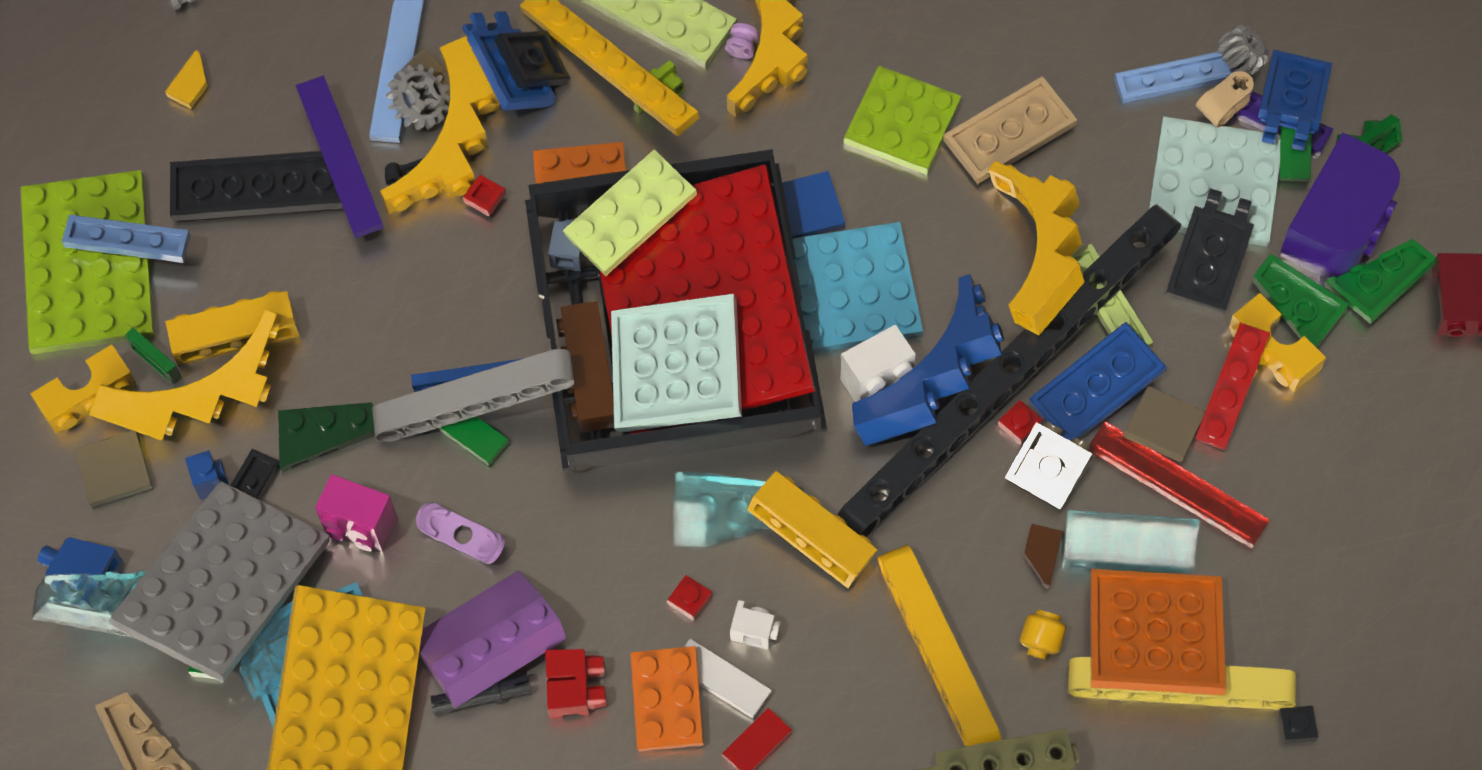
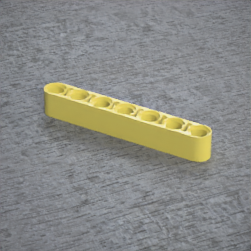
(1244, 688)

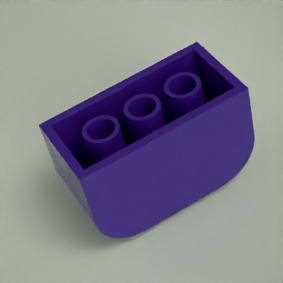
(1343, 210)

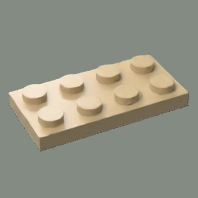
(1010, 129)

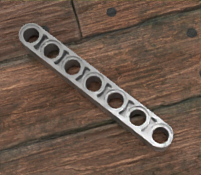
(473, 395)

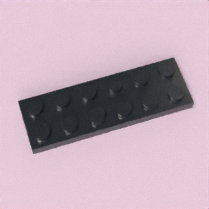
(251, 186)

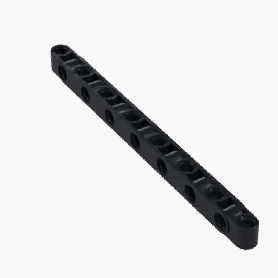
(995, 385)

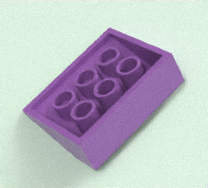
(489, 638)

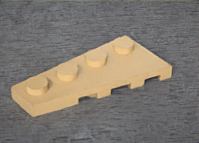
(135, 737)

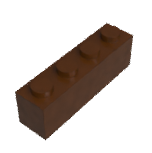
(592, 380)

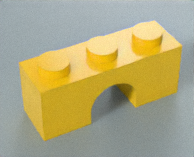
(1291, 363)
(66, 406)

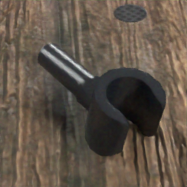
(394, 170)

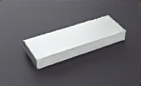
(730, 682)

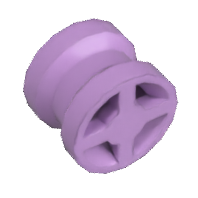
(742, 41)

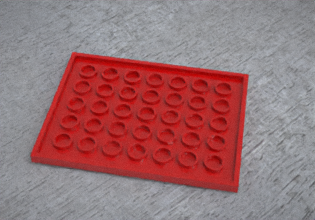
(724, 246)

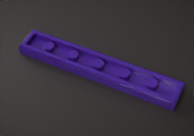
(339, 157)

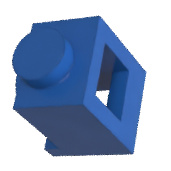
(205, 473)

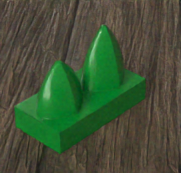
(1381, 134)

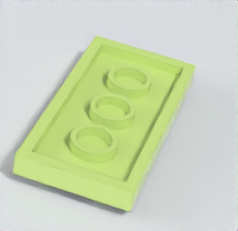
(630, 212)

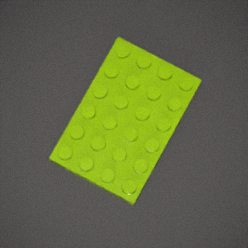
(83, 294)

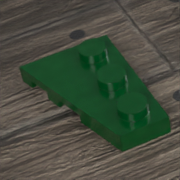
(317, 430)

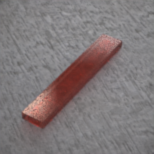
(1179, 485)

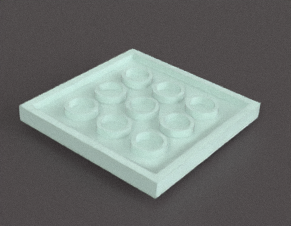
(1226, 159)
(676, 363)

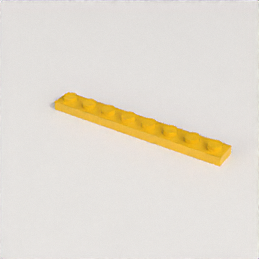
(612, 64)

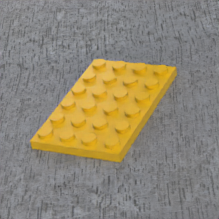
(346, 683)

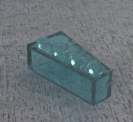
(83, 599)

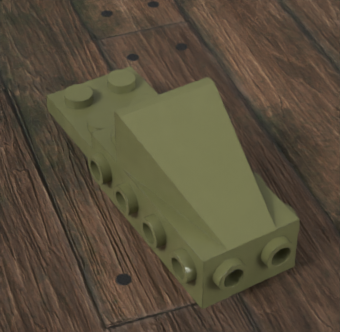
(1030, 752)

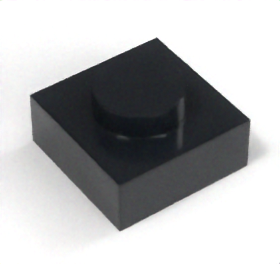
(1298, 724)

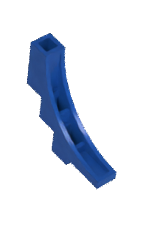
(943, 372)

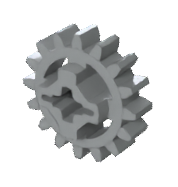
(422, 96)

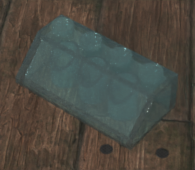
(1128, 543)

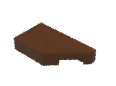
(1042, 551)

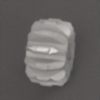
(1243, 50)

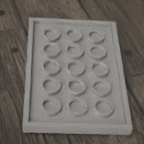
(220, 581)

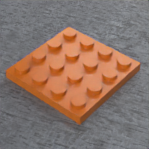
(1157, 632)

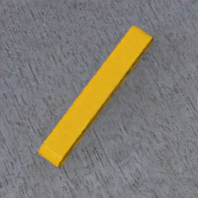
(938, 647)

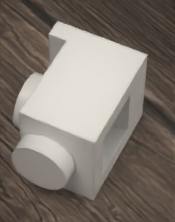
(754, 626)

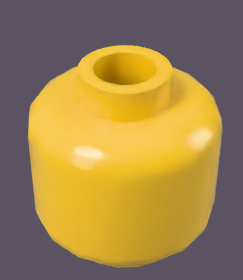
(1042, 634)

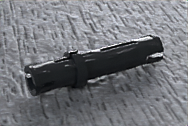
(501, 690)

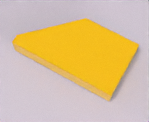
(189, 82)

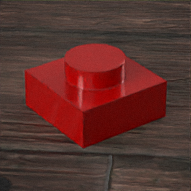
(484, 195)
(1019, 422)
(689, 597)

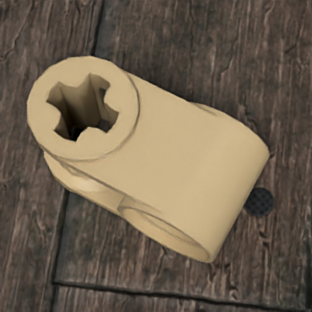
(1226, 98)

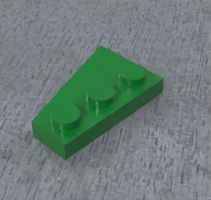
(1382, 281)
(1301, 301)

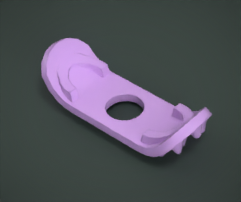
(442, 524)

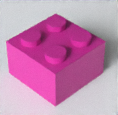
(356, 514)

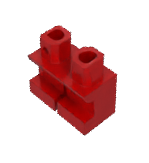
(568, 682)

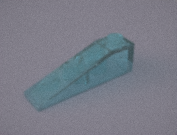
(713, 508)

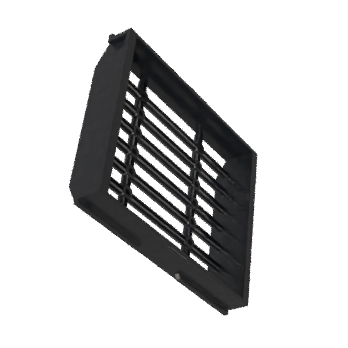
(570, 199)

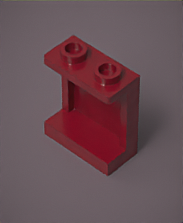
(1459, 293)

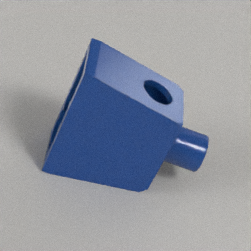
(79, 557)

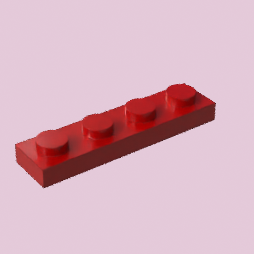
(1232, 386)

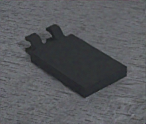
(1211, 254)

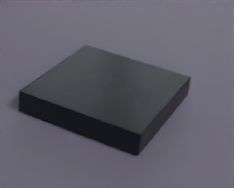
(532, 59)

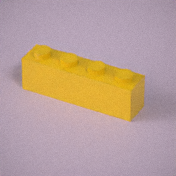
(227, 328)
(812, 528)

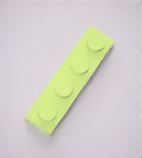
(1118, 308)

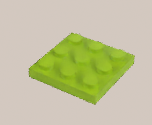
(902, 119)

